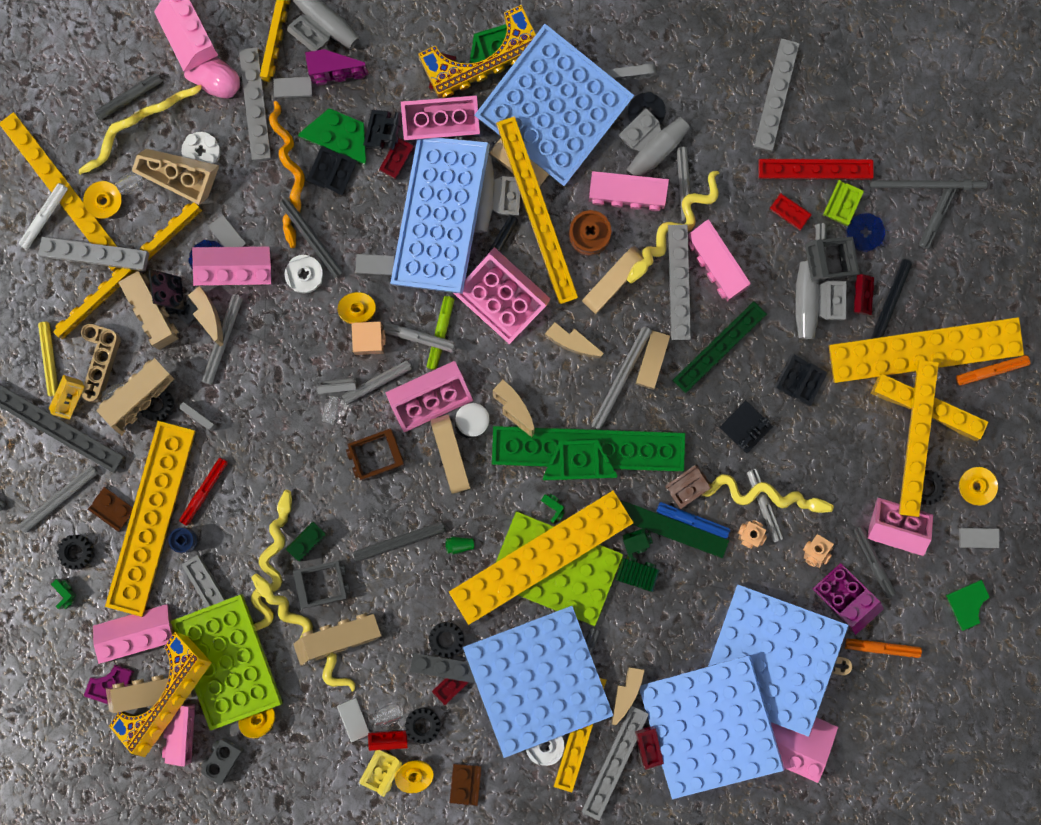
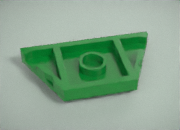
(487, 43)
(338, 134)
(579, 461)

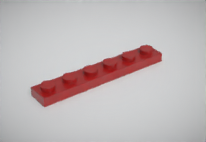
(816, 169)

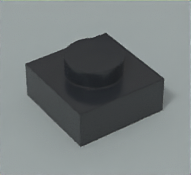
(187, 315)

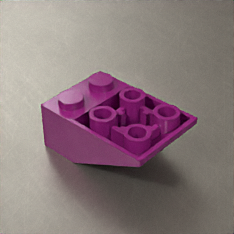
(330, 66)
(848, 598)

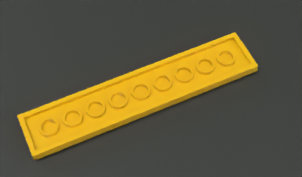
(945, 345)
(150, 518)
(540, 557)

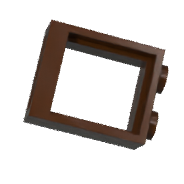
(352, 454)

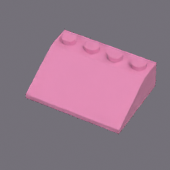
(502, 296)
(803, 753)

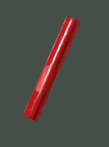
(203, 491)

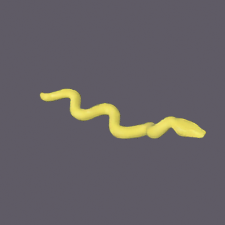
(132, 120)
(649, 252)
(812, 504)
(283, 508)
(265, 590)

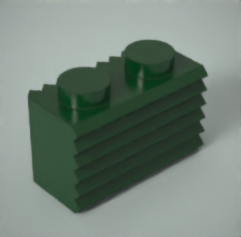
(306, 541)
(637, 574)

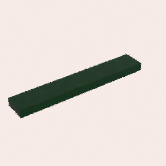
(719, 347)
(676, 530)

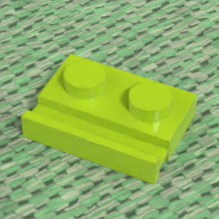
(843, 203)

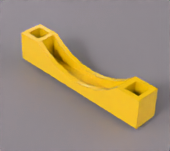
(946, 414)

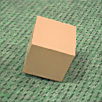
(368, 338)

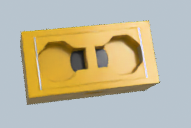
(66, 397)

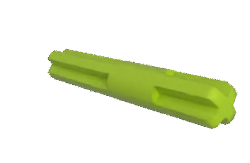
(440, 331)

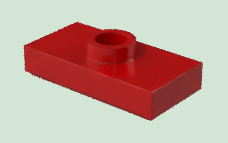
(790, 211)
(387, 740)

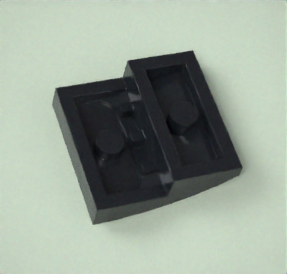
(331, 170)
(800, 380)

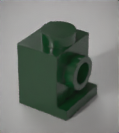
(637, 541)

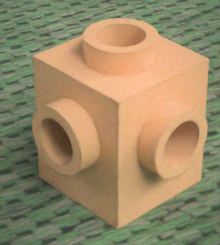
(745, 537)
(818, 551)

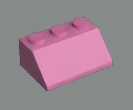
(898, 530)
(180, 737)

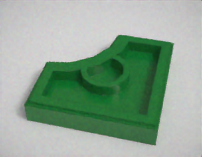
(967, 603)

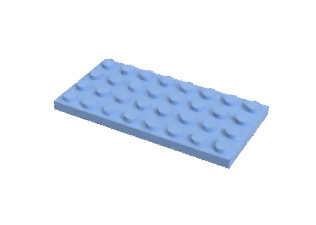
(440, 214)

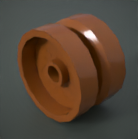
(594, 222)

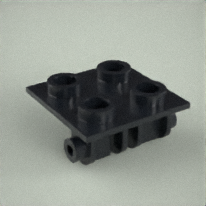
(166, 291)
(746, 426)

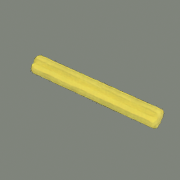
(48, 358)

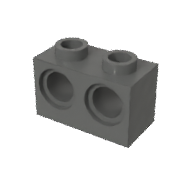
(225, 763)

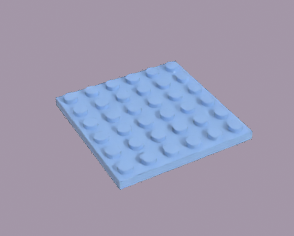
(558, 103)
(789, 652)
(538, 681)
(712, 727)

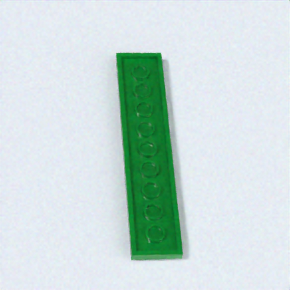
(623, 448)

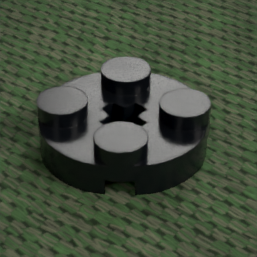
(650, 101)

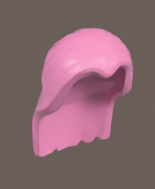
(215, 78)

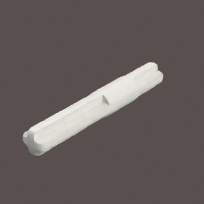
(43, 215)

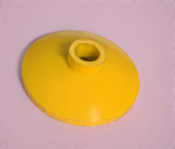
(97, 192)
(356, 302)
(987, 482)
(250, 728)
(414, 776)

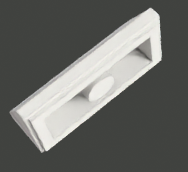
(353, 720)

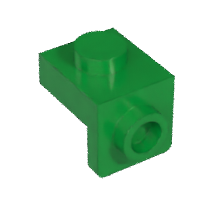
(552, 502)
(64, 589)

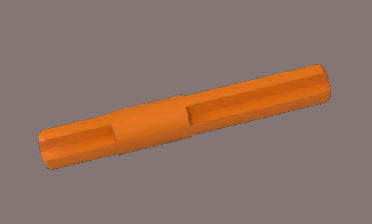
(992, 370)
(883, 648)

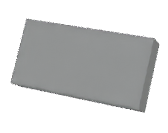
(292, 87)
(226, 233)
(374, 264)
(336, 385)
(197, 416)
(978, 538)

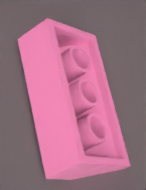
(185, 33)
(440, 117)
(628, 190)
(718, 261)
(231, 266)
(429, 396)
(132, 634)

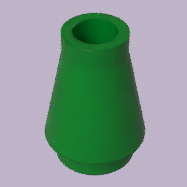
(458, 544)

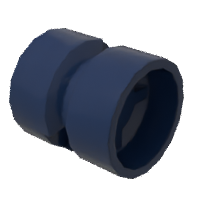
(183, 540)

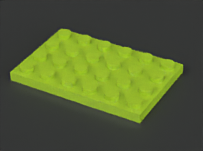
(578, 584)
(239, 675)

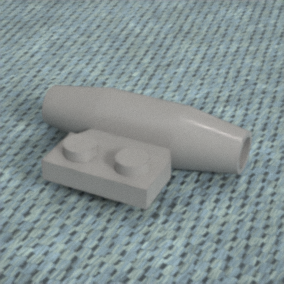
(320, 25)
(652, 143)
(498, 196)
(816, 300)

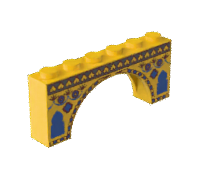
(450, 76)
(186, 670)

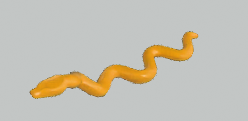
(289, 231)

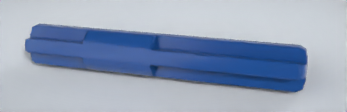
(693, 520)

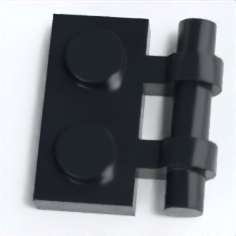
(377, 130)

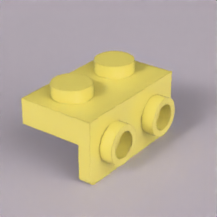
(380, 772)

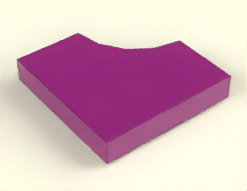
(96, 686)

